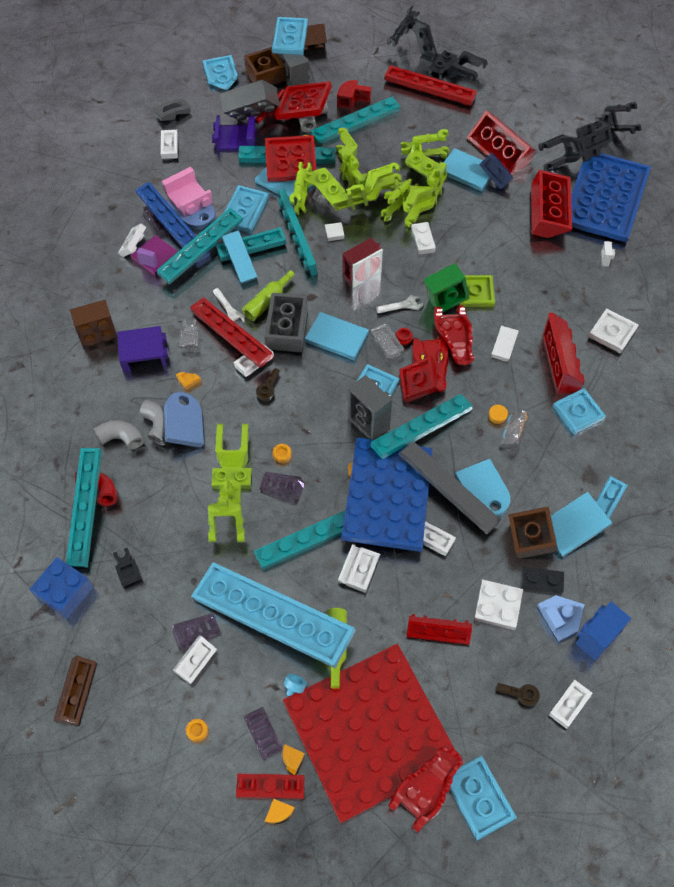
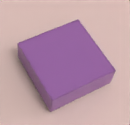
(147, 257)

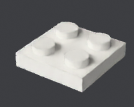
(613, 330)
(498, 604)

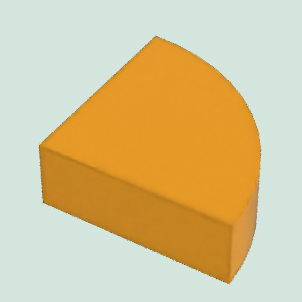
(188, 380)
(292, 758)
(278, 812)

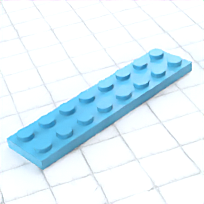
(274, 614)

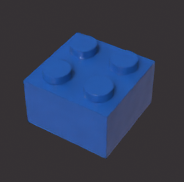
(61, 588)
(602, 630)

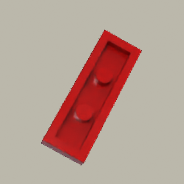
(439, 629)
(270, 786)

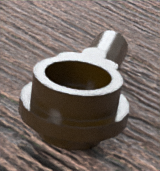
(266, 391)
(527, 694)

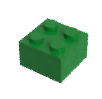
(447, 287)

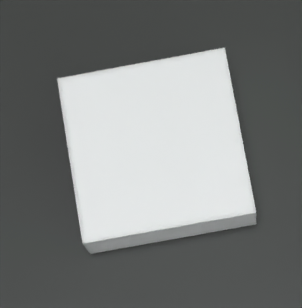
(334, 231)

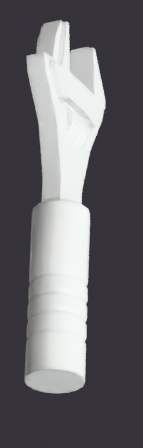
(409, 303)
(231, 312)

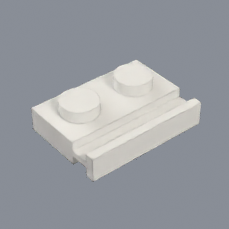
(359, 568)

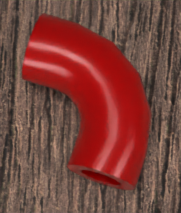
(106, 490)

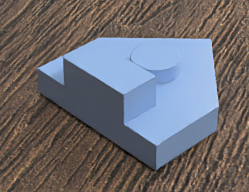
(562, 616)

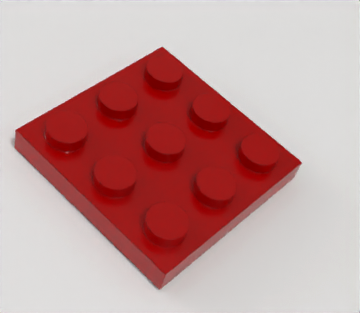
(303, 100)
(285, 154)

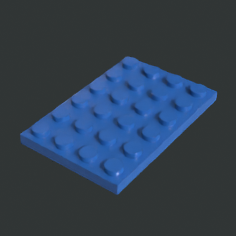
(608, 196)
(385, 500)

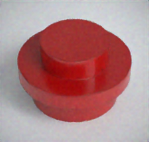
(404, 336)

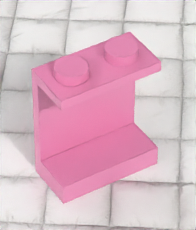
(186, 192)

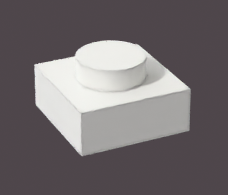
(607, 253)

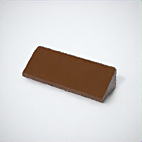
(74, 691)

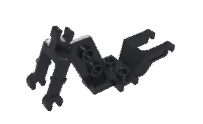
(442, 63)
(590, 137)

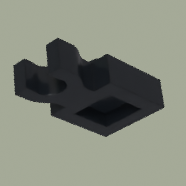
(127, 569)

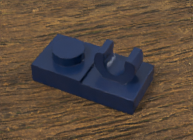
(496, 170)

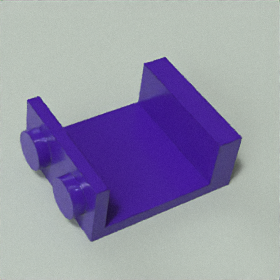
(232, 136)
(141, 345)

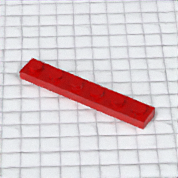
(430, 85)
(232, 332)

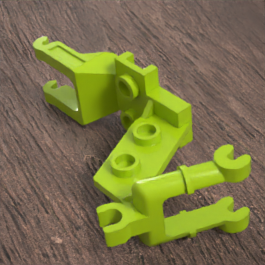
(351, 173)
(335, 193)
(424, 197)
(230, 481)

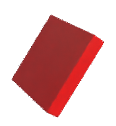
(419, 379)

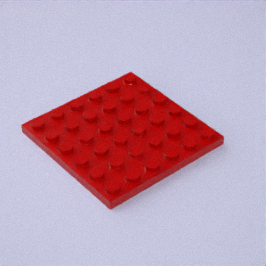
(367, 731)

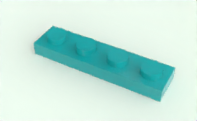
(256, 242)

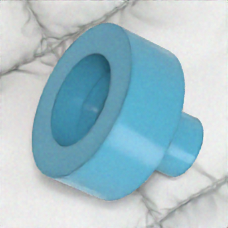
(294, 684)

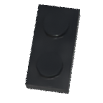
(542, 580)

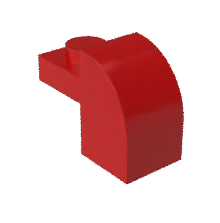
(351, 92)

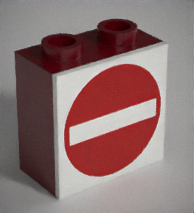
(362, 262)

